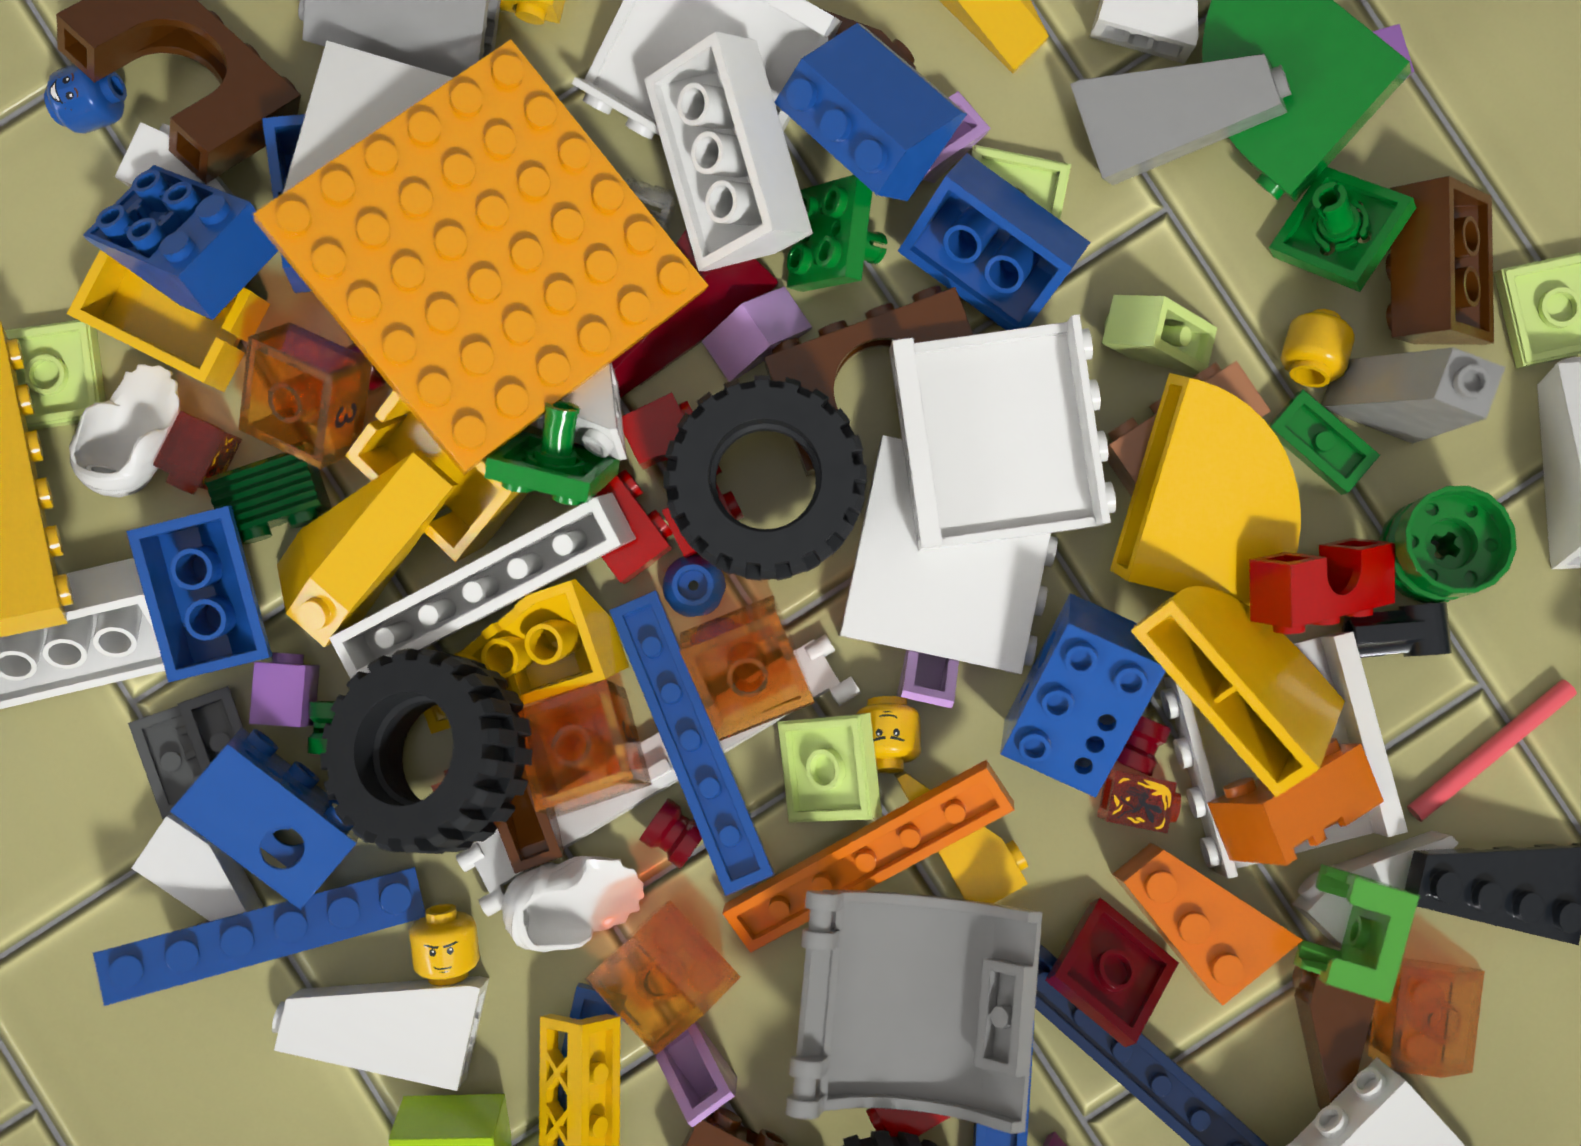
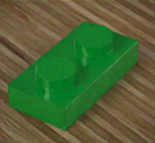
(1323, 442)

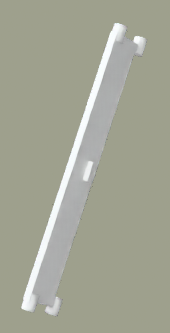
(491, 856)

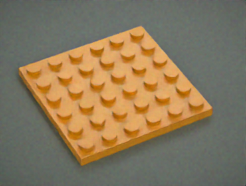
(482, 254)

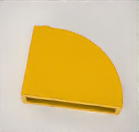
(1207, 495)
(1245, 682)

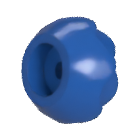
(693, 602)

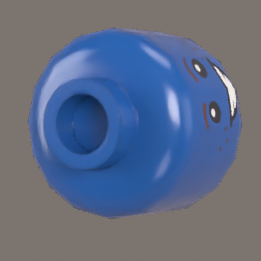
(82, 104)

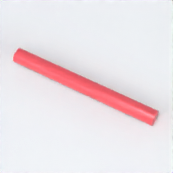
(1492, 750)

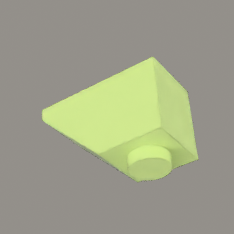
(1159, 332)

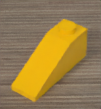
(980, 862)

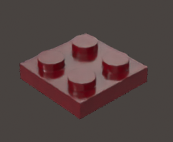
(1112, 972)

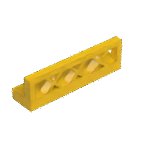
(588, 1077)

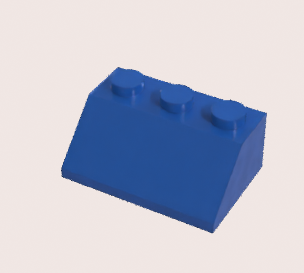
(871, 111)
(992, 245)
(199, 593)

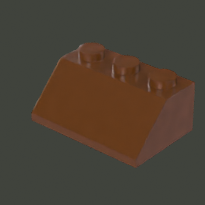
(1443, 266)

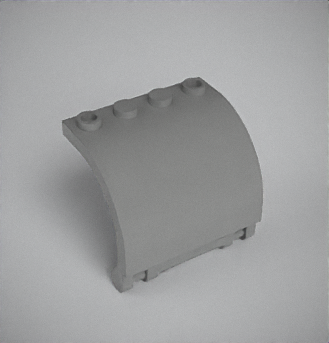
(916, 1007)

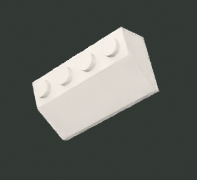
(727, 152)
(102, 643)

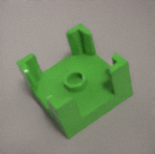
(1372, 939)

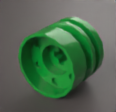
(1472, 536)

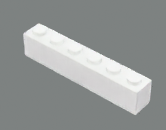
(487, 584)

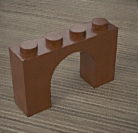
(219, 127)
(818, 361)

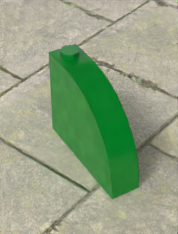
(1335, 78)

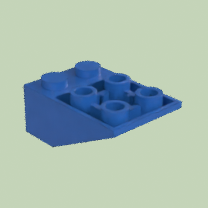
(184, 239)

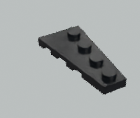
(1504, 886)

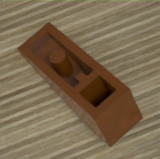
(1333, 1032)

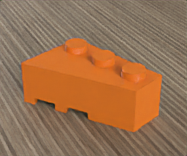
(1267, 827)
(1205, 925)

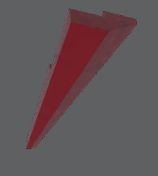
(690, 325)

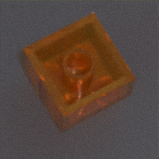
(304, 394)
(583, 749)

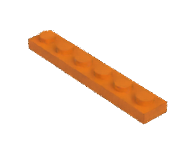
(871, 853)

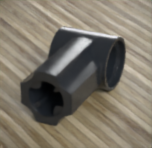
(1410, 631)

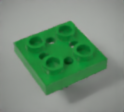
(1336, 215)
(839, 238)
(552, 461)

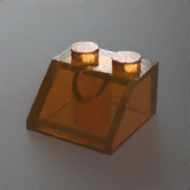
(745, 668)
(662, 977)
(1429, 1020)

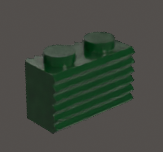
(269, 495)

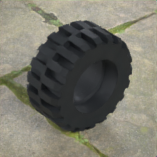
(756, 408)
(369, 742)

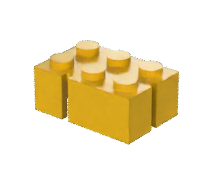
(151, 322)
(476, 502)

